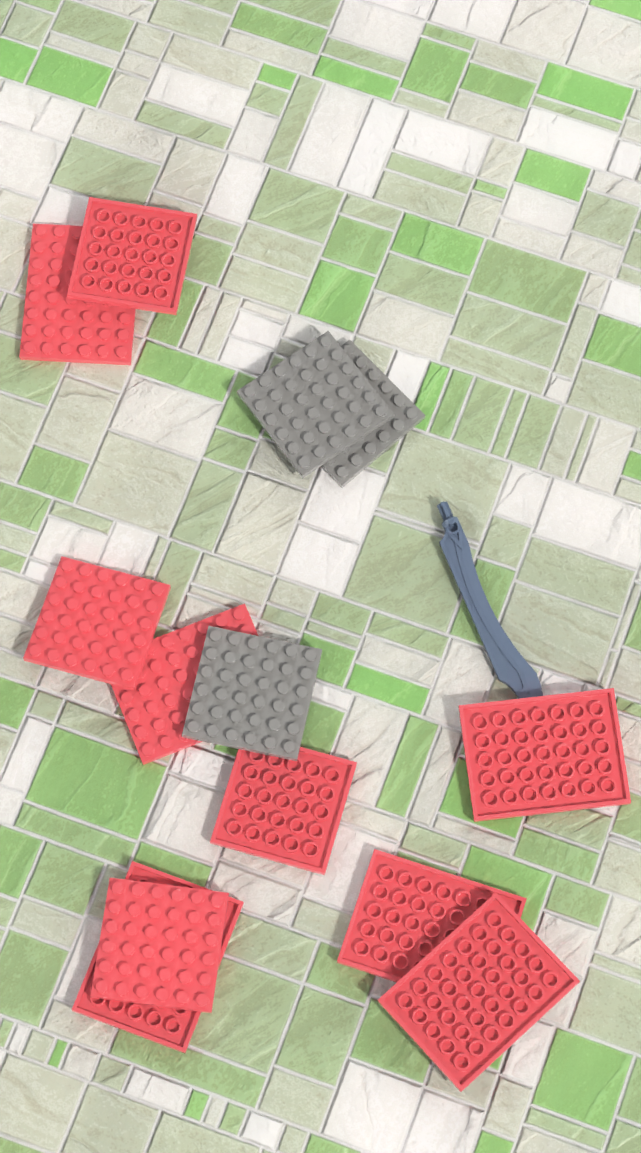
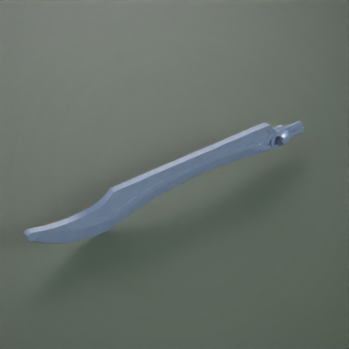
(504, 657)

